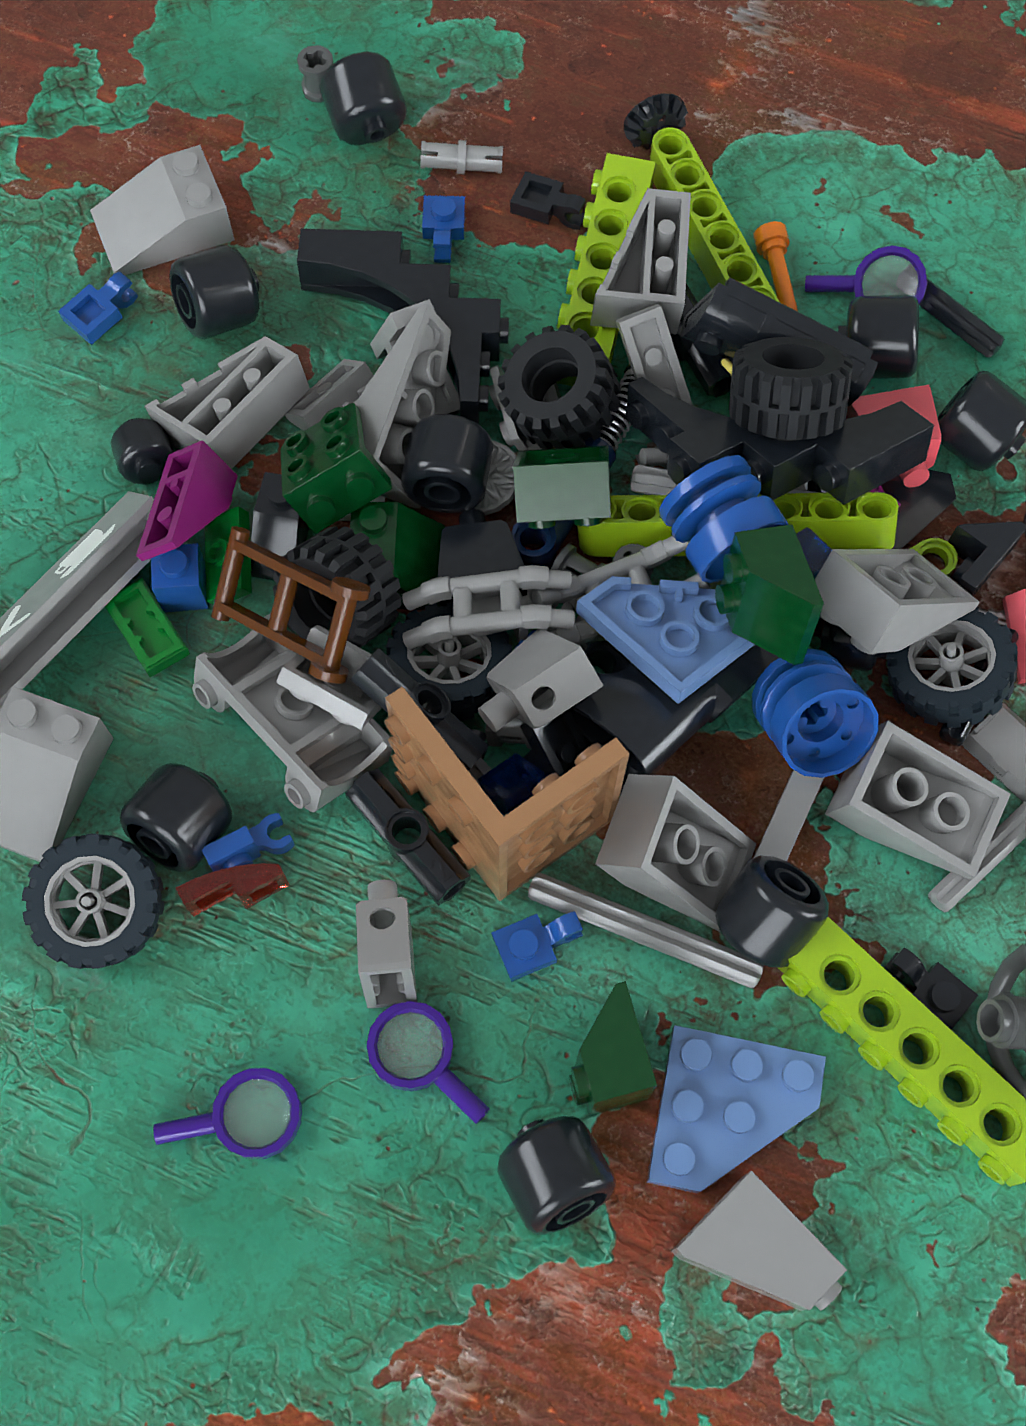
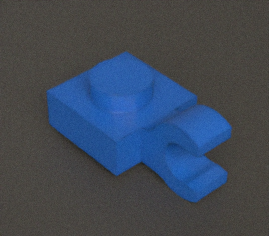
(443, 223)
(96, 311)
(245, 844)
(529, 945)

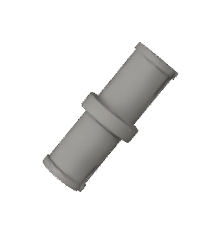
(461, 157)

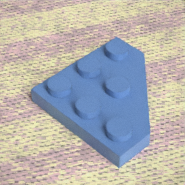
(664, 630)
(725, 1104)

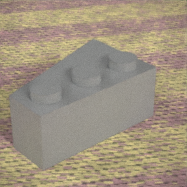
(649, 262)
(235, 403)

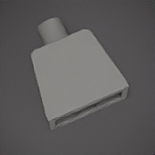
(538, 681)
(385, 946)

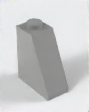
(763, 1248)

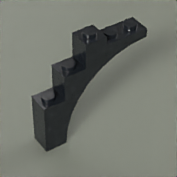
(380, 272)
(844, 463)

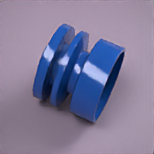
(713, 507)
(815, 714)

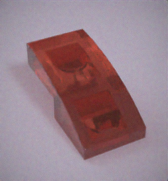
(249, 881)

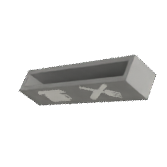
(72, 592)

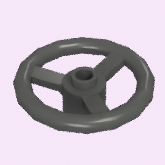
(1003, 1019)

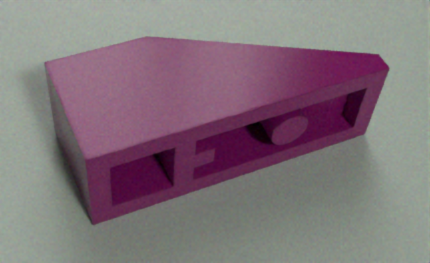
(190, 495)

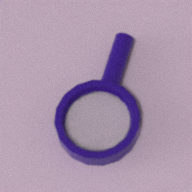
(882, 272)
(413, 1049)
(251, 1115)

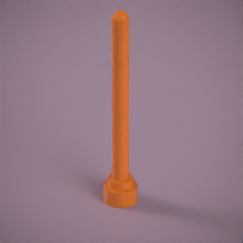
(772, 243)

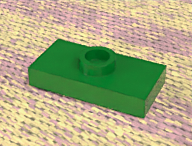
(216, 543)
(146, 628)

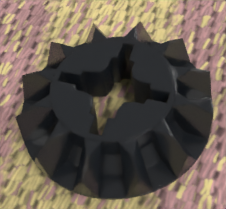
(649, 113)

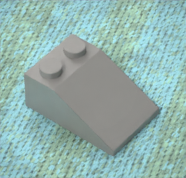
(163, 213)
(888, 597)
(44, 769)
(919, 802)
(673, 846)

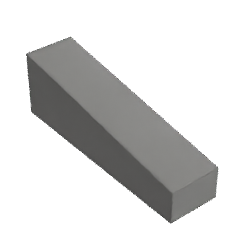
(789, 816)

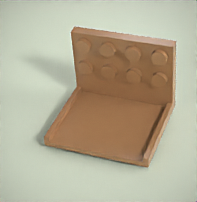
(527, 839)

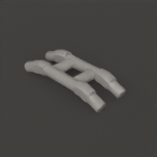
(630, 566)
(509, 617)

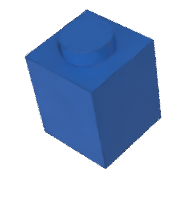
(180, 579)

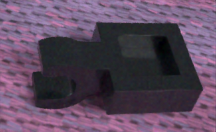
(543, 197)
(936, 988)

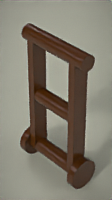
(324, 662)

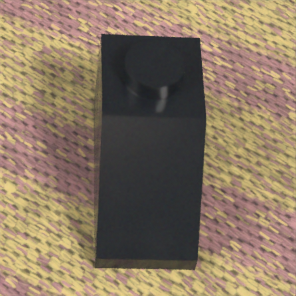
(275, 524)

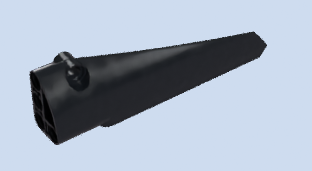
(656, 726)

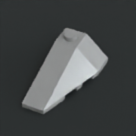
(404, 394)

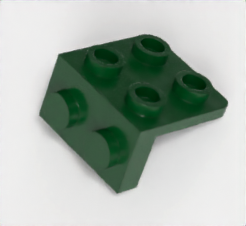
(330, 469)

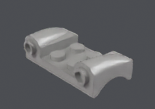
(317, 749)

